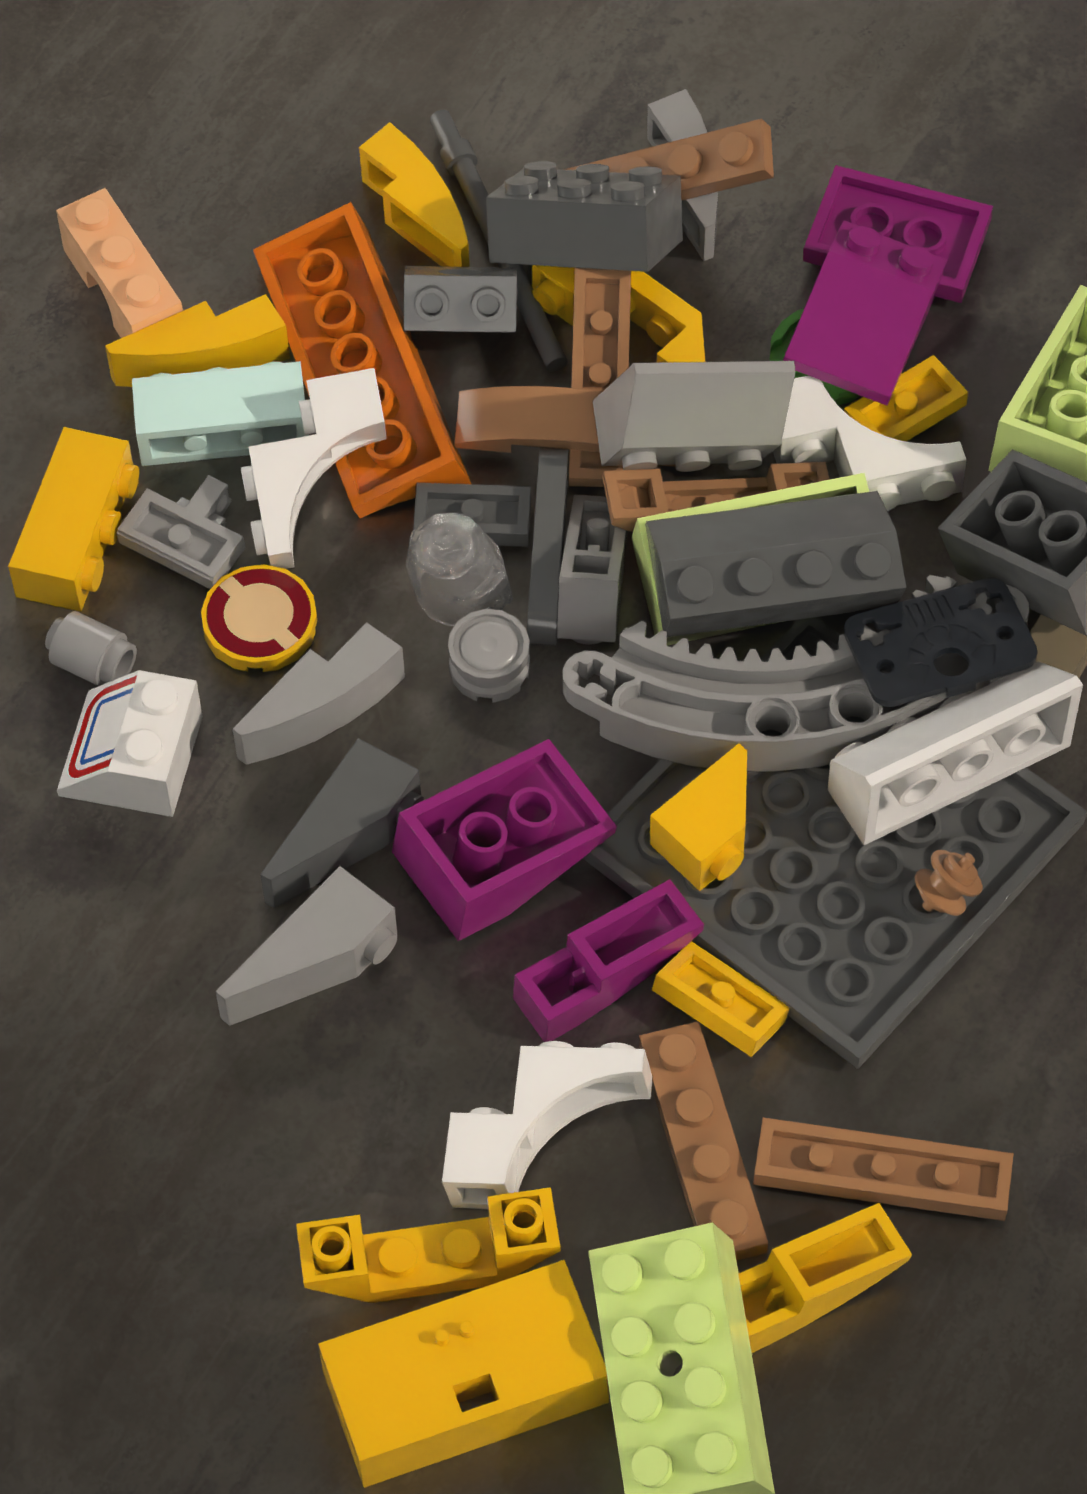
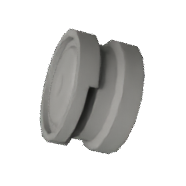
(489, 655)

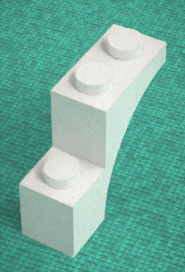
(345, 416)
(895, 468)
(553, 1086)

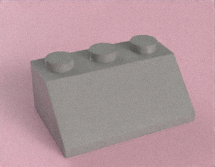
(694, 414)

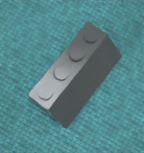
(775, 563)

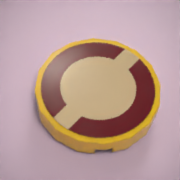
(259, 618)

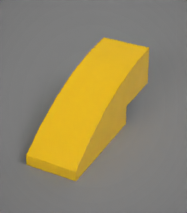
(414, 197)
(201, 341)
(819, 1273)

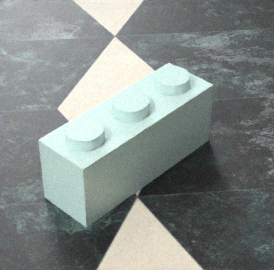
(216, 411)

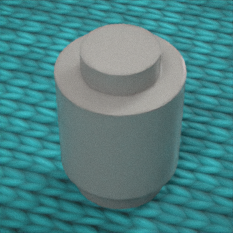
(89, 649)

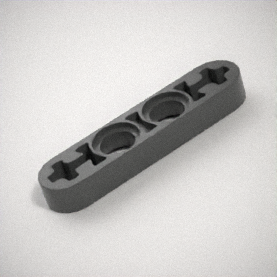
(547, 545)

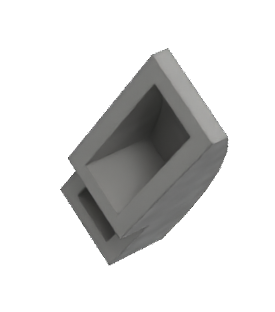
(673, 120)
(320, 696)

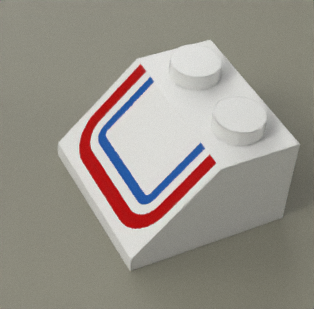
(134, 743)

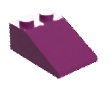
(865, 312)
(499, 837)

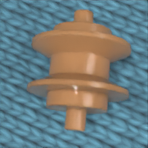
(946, 885)

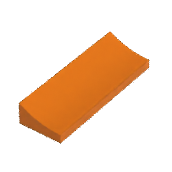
(348, 320)

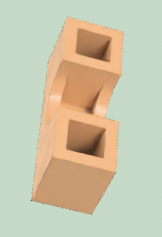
(114, 258)

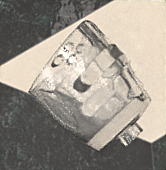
(454, 567)

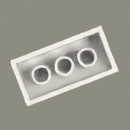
(954, 749)

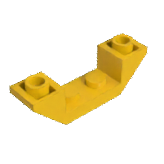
(652, 307)
(429, 1257)

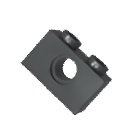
(460, 299)

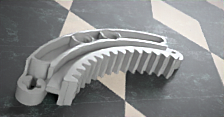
(703, 706)

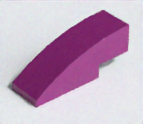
(605, 960)

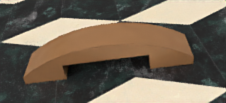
(527, 417)
(643, 493)

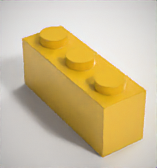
(73, 519)

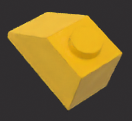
(705, 822)

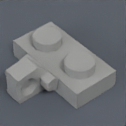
(185, 534)

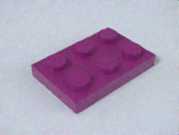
(906, 213)

